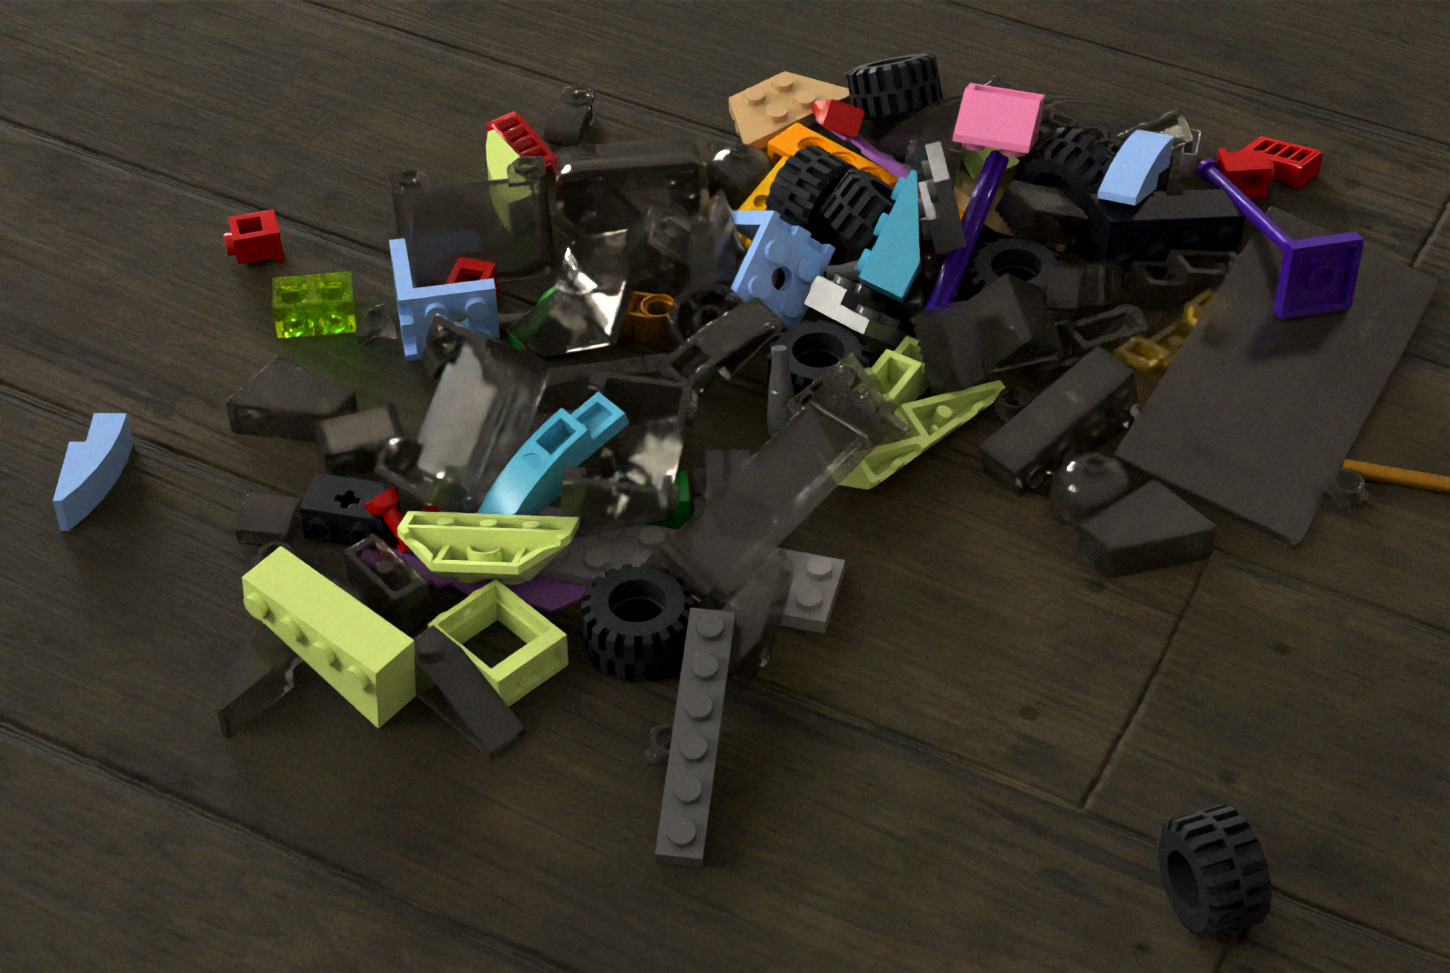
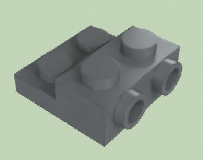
(938, 206)
(855, 307)

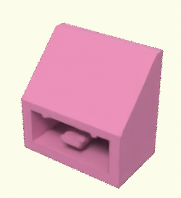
(999, 119)

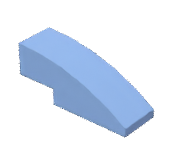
(1136, 167)
(92, 468)

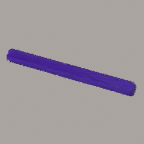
(972, 223)

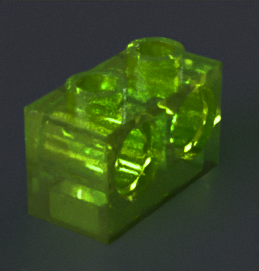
(314, 304)

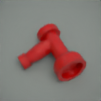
(385, 505)

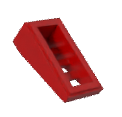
(838, 116)
(521, 137)
(1292, 162)

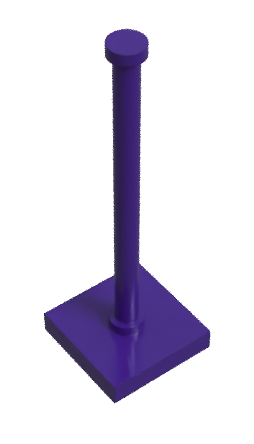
(1314, 272)

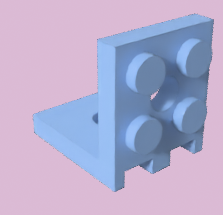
(774, 247)
(419, 305)

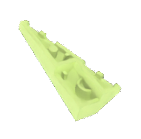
(930, 422)

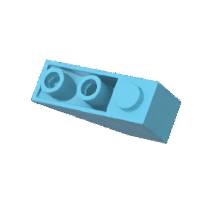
(896, 254)

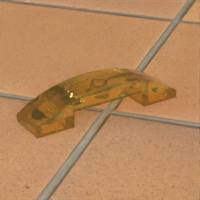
(1157, 353)

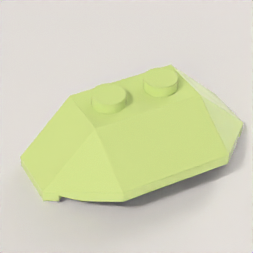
(486, 544)

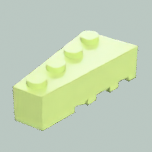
(334, 634)

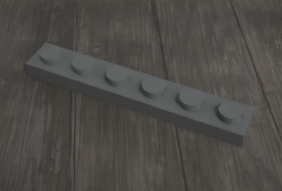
(695, 738)

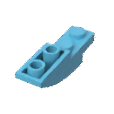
(537, 469)

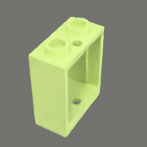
(526, 668)

